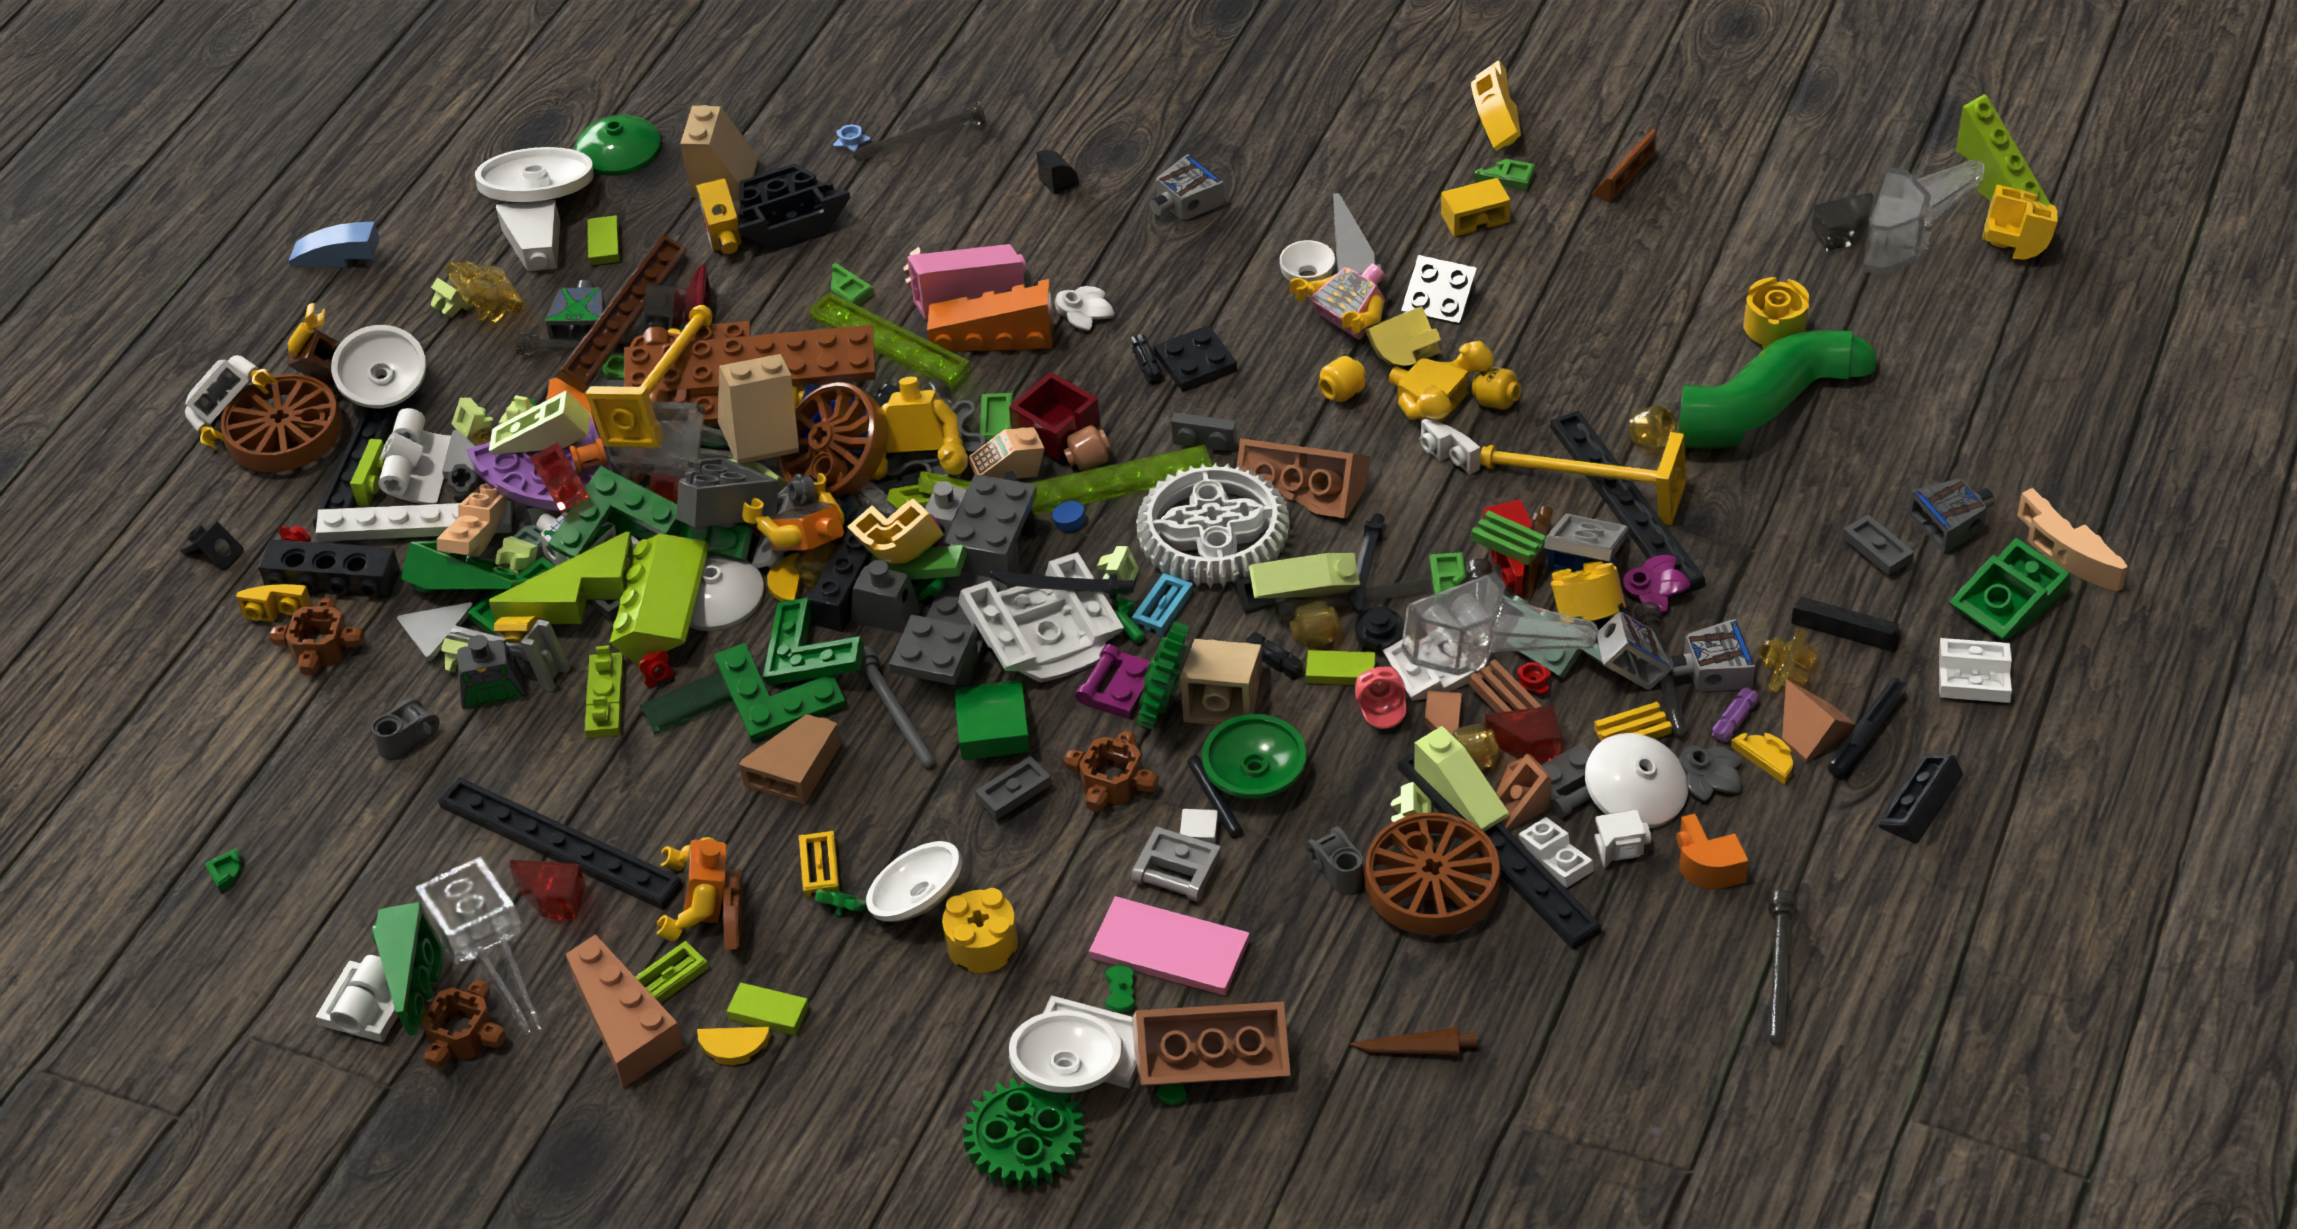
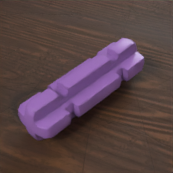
(1735, 715)

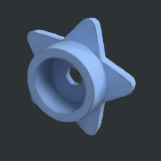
(850, 138)

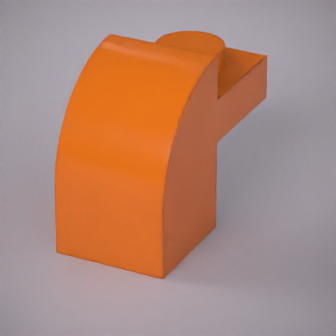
(1711, 862)

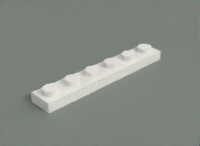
(393, 522)

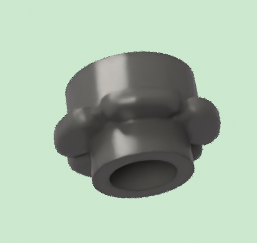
(801, 489)

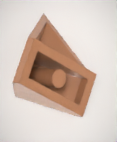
(1811, 723)
(1524, 791)

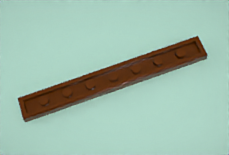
(620, 314)

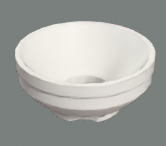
(1307, 256)

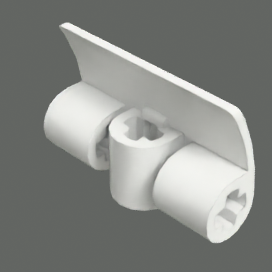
(413, 460)

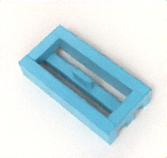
(1178, 585)

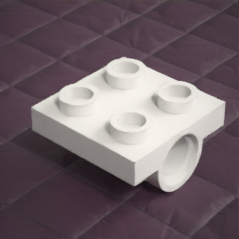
(360, 1001)

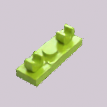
(604, 693)

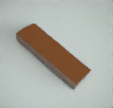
(1627, 168)

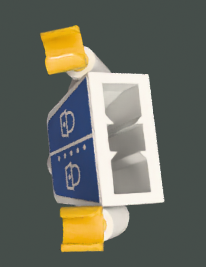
(217, 391)

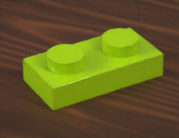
(367, 475)

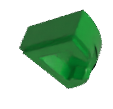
(225, 869)

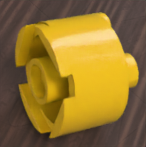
(1775, 310)
(1588, 592)
(980, 930)

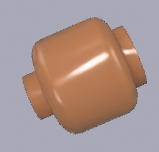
(1087, 448)

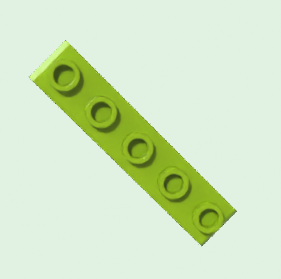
(1987, 140)
(564, 590)

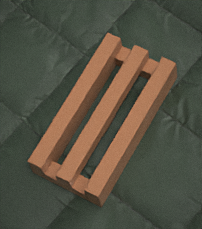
(1506, 687)

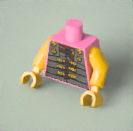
(1345, 298)

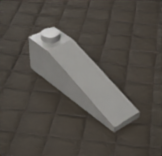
(1351, 244)

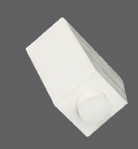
(532, 232)

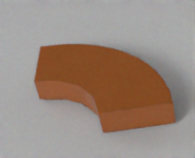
(732, 909)

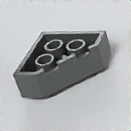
(717, 492)

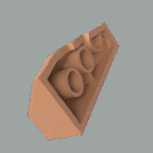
(1313, 477)

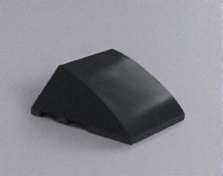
(787, 206)

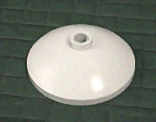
(378, 352)
(727, 593)
(1622, 786)
(914, 882)
(1064, 1051)

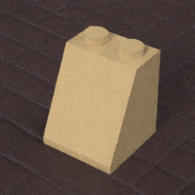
(715, 150)
(757, 409)
(1220, 681)

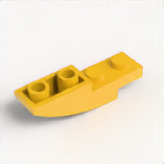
(1495, 106)

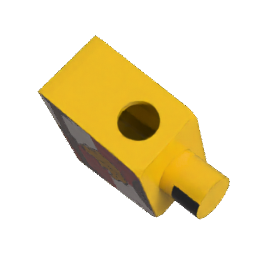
(720, 228)

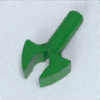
(1125, 608)

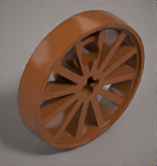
(284, 425)
(835, 435)
(1432, 874)

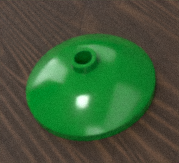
(619, 144)
(1255, 744)

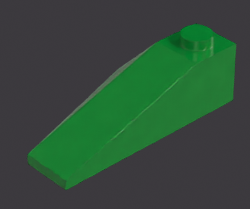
(442, 570)
(410, 959)

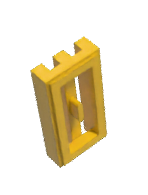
(1634, 720)
(833, 884)

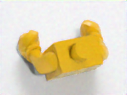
(1435, 387)
(920, 423)

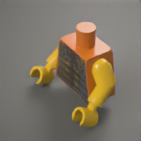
(800, 526)
(702, 887)

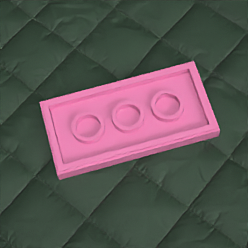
(1170, 945)

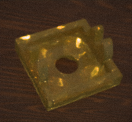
(474, 289)

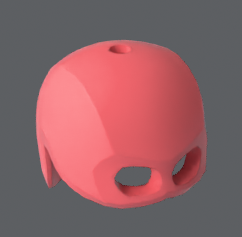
(1381, 702)

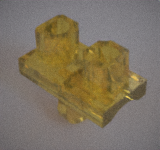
(1785, 656)

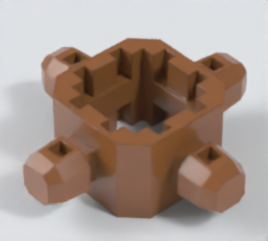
(328, 650)
(1120, 789)
(468, 1042)

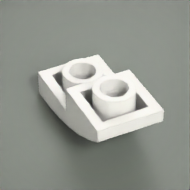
(1447, 442)
(1553, 850)

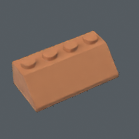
(1211, 1043)

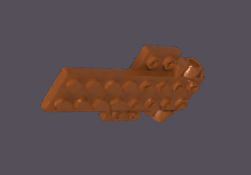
(810, 355)

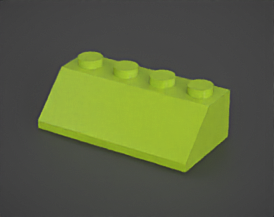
(659, 595)

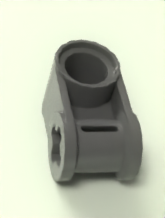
(401, 728)
(1337, 861)

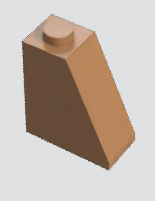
(793, 759)

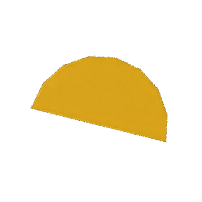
(783, 580)
(1767, 753)
(733, 1045)

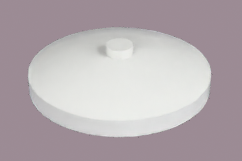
(534, 174)

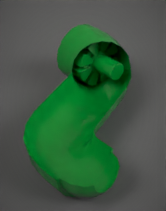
(1721, 414)

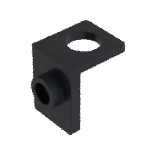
(205, 539)

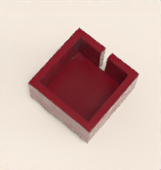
(1055, 412)

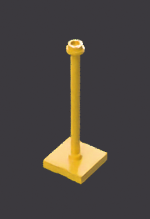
(627, 413)
(1669, 477)

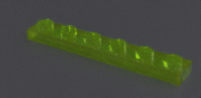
(893, 339)
(1116, 479)

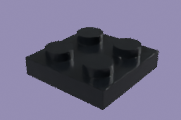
(1195, 358)

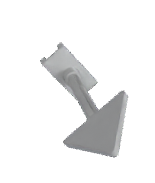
(538, 647)

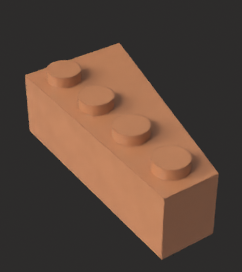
(624, 1012)

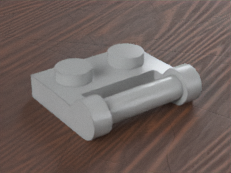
(1180, 855)

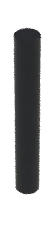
(1215, 797)

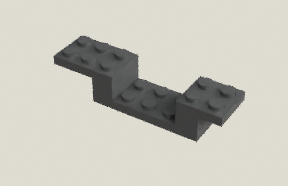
(988, 525)

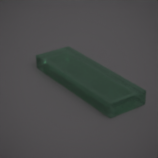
(685, 702)

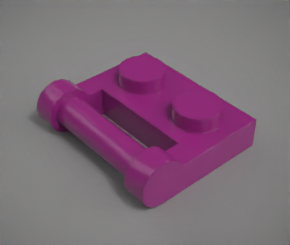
(1125, 688)

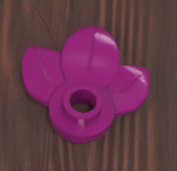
(1659, 581)

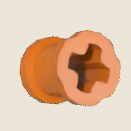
(588, 455)

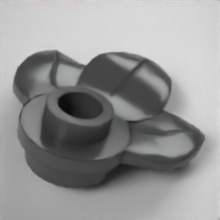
(1712, 772)

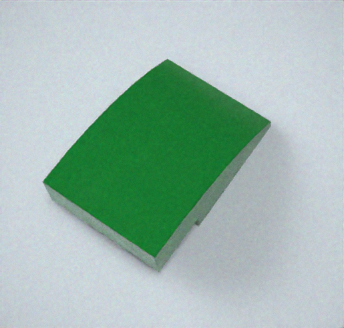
(2011, 590)
(991, 720)

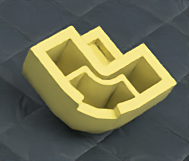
(1404, 338)

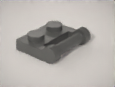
(1567, 774)

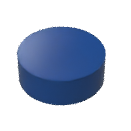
(1069, 516)

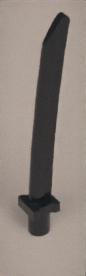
(1372, 534)
(1109, 585)

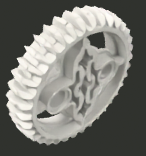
(1212, 524)

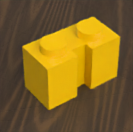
(1475, 205)

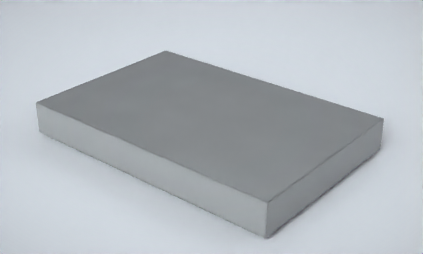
(1586, 537)

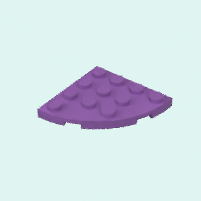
(517, 477)

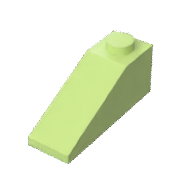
(553, 421)
(1305, 576)
(1458, 779)

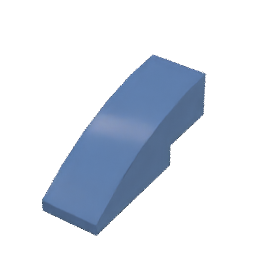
(336, 245)

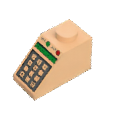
(1010, 450)

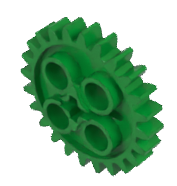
(1163, 675)
(1023, 1133)

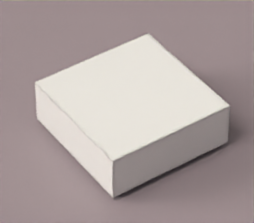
(1200, 824)

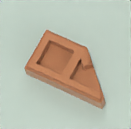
(1443, 710)

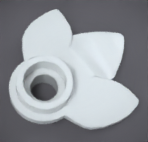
(1083, 306)

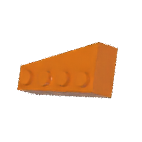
(994, 321)

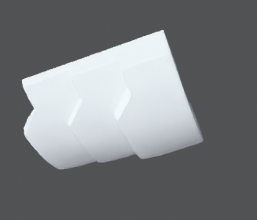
(1043, 629)

